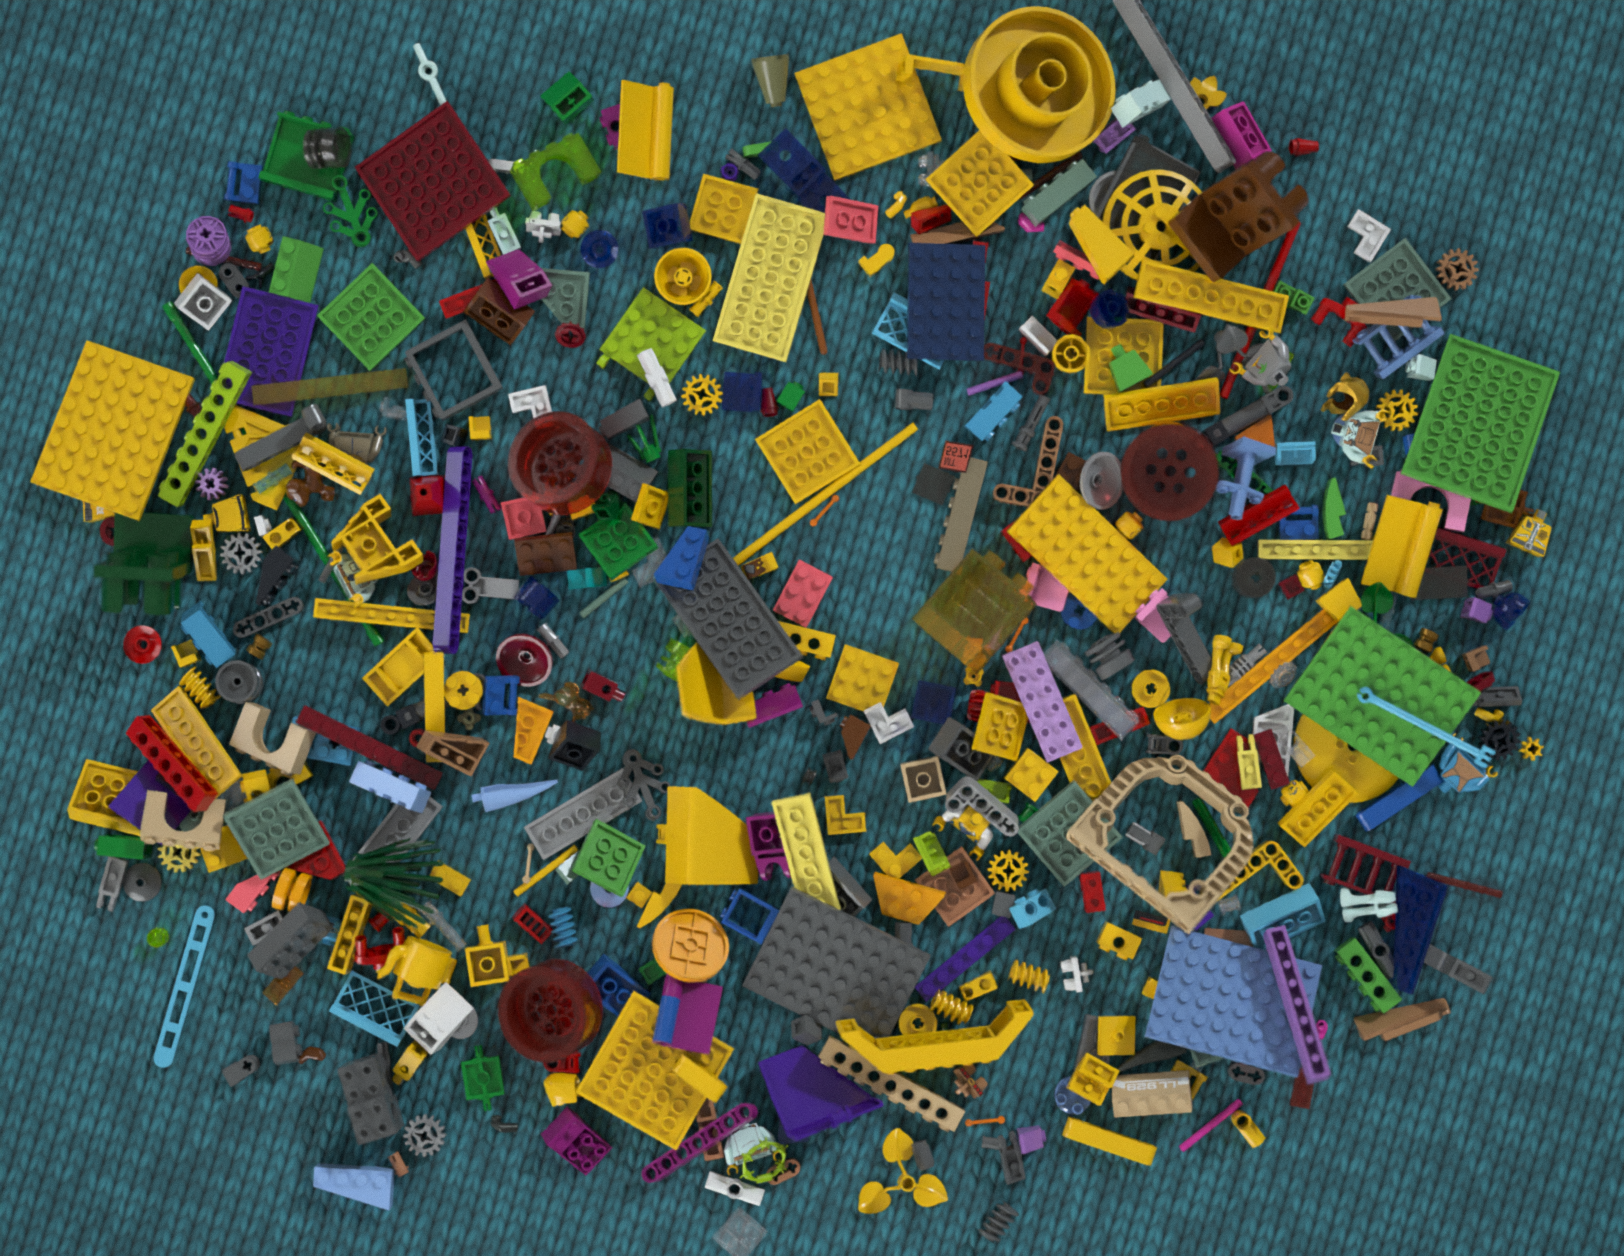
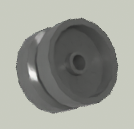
(228, 682)

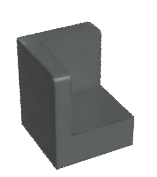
(1002, 903)
(806, 1030)

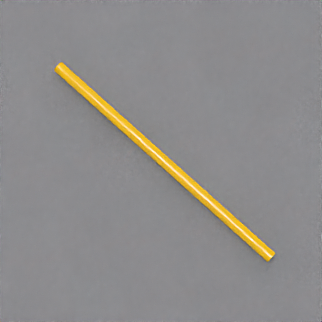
(825, 493)

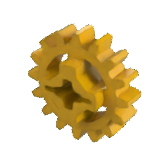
(699, 403)
(1403, 415)
(999, 870)

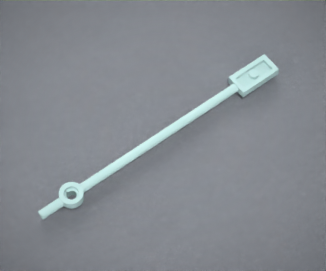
(499, 223)

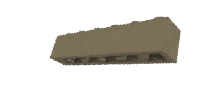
(961, 516)

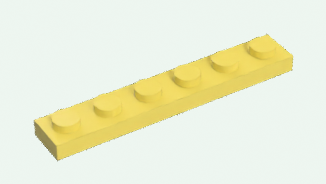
(1314, 549)

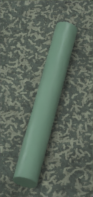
(602, 598)

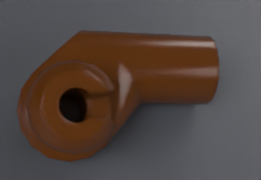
(312, 1053)

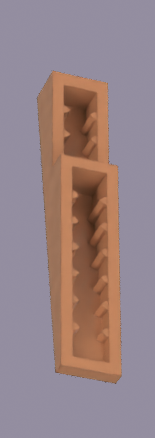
(704, 1117)

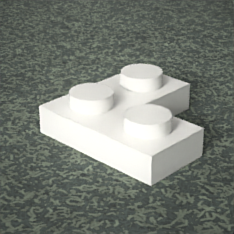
(1372, 232)
(534, 399)
(885, 726)

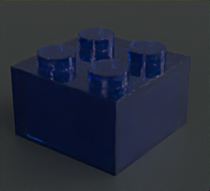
(667, 226)
(932, 702)

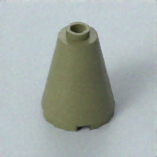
(772, 77)

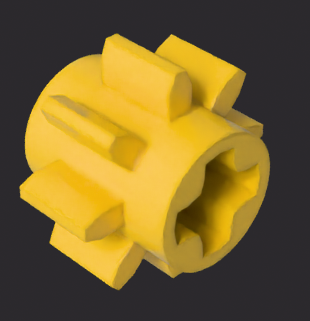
(1537, 748)

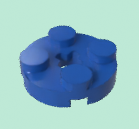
(1074, 620)

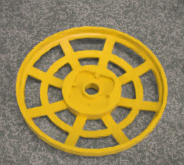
(1148, 219)

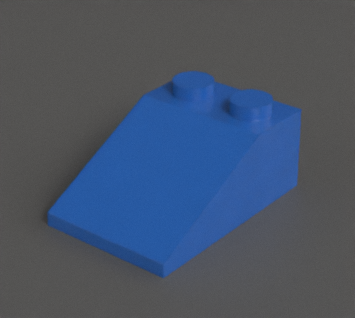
(614, 984)

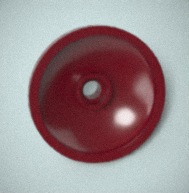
(513, 660)

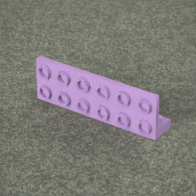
(1042, 701)

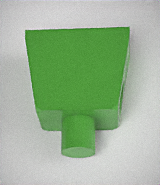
(1127, 368)

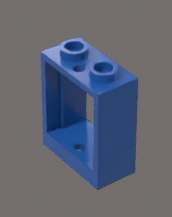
(767, 924)

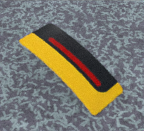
(1151, 921)

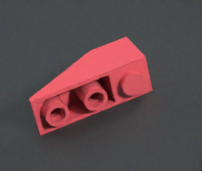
(246, 893)

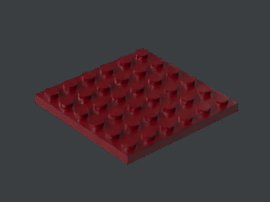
(432, 181)

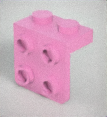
(1048, 590)
(1150, 618)

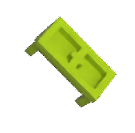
(997, 789)
(932, 853)

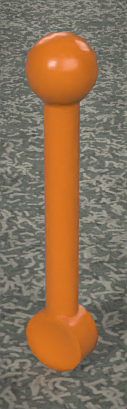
(835, 498)
(1009, 648)
(1000, 1119)

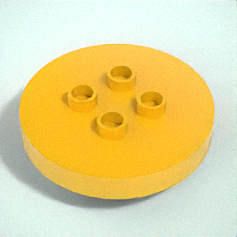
(1039, 84)

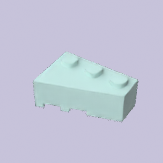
(1140, 102)

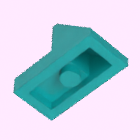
(586, 578)

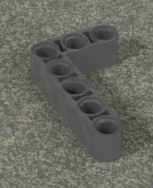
(282, 439)
(1175, 615)

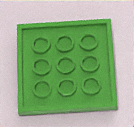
(371, 317)

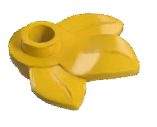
(1208, 91)

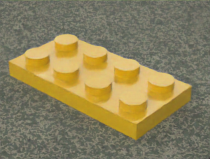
(1318, 808)

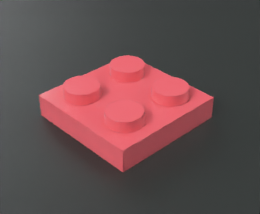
(522, 518)

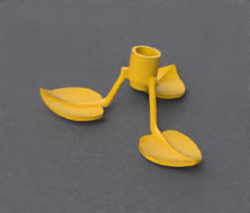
(927, 1192)

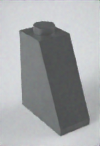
(623, 420)

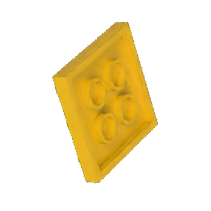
(722, 208)
(861, 679)
(1000, 727)

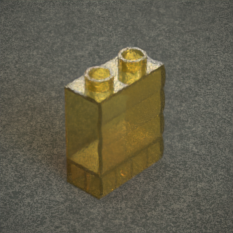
(976, 609)

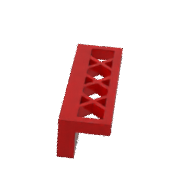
(1272, 504)

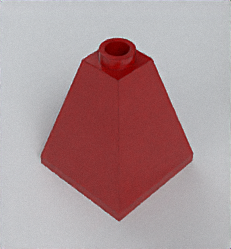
(433, 501)

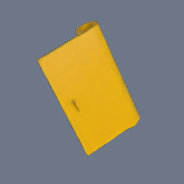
(645, 130)
(1402, 545)

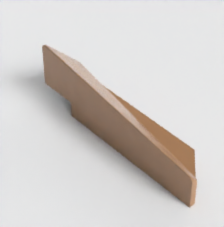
(954, 234)
(1396, 313)

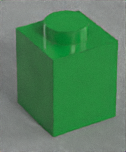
(791, 396)

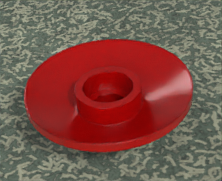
(133, 641)

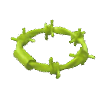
(768, 1176)

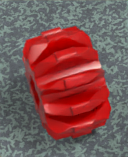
(975, 704)

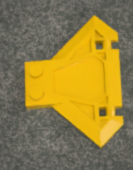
(256, 429)

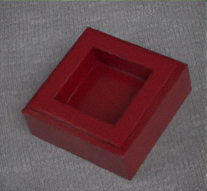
(1291, 586)

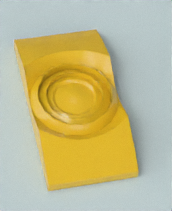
(399, 667)

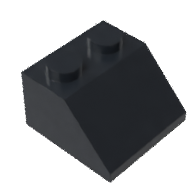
(575, 745)

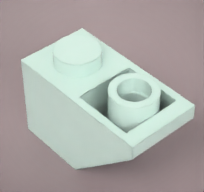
(1421, 367)

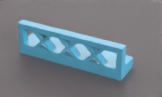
(414, 439)

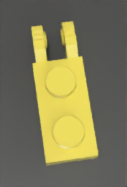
(1248, 764)

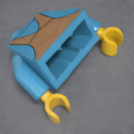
(1461, 771)

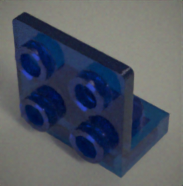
(742, 391)

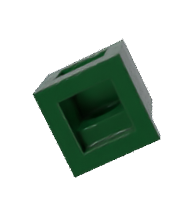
(608, 506)

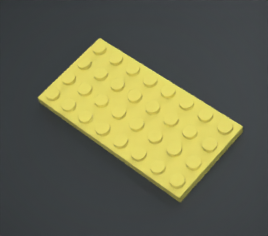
(770, 278)

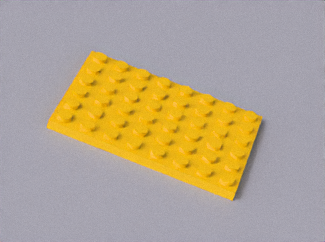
(112, 430)

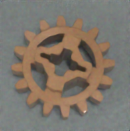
(1461, 263)

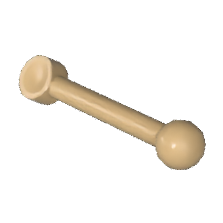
(526, 879)

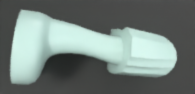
(1380, 899)

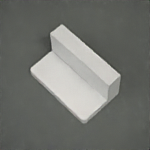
(1038, 336)

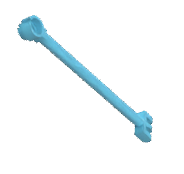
(1480, 754)

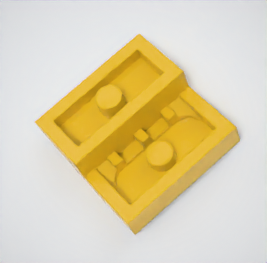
(1092, 1079)

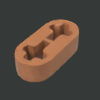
(787, 1174)

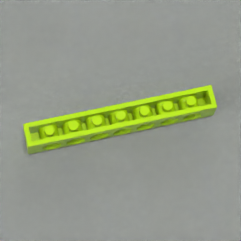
(239, 377)

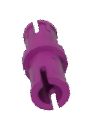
(486, 495)

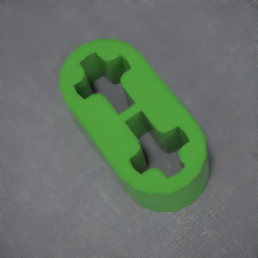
(753, 150)

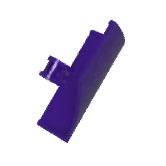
(812, 1094)

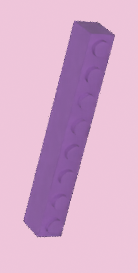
(1296, 1005)

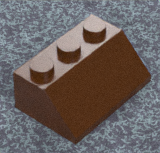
(495, 312)

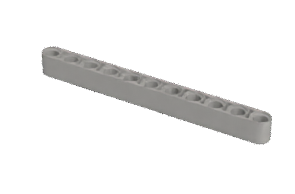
(1176, 84)

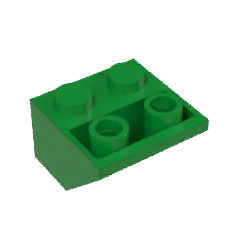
(567, 97)

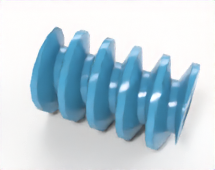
(563, 926)

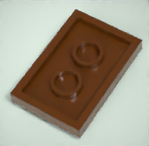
(545, 553)

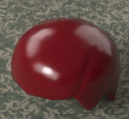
(428, 568)

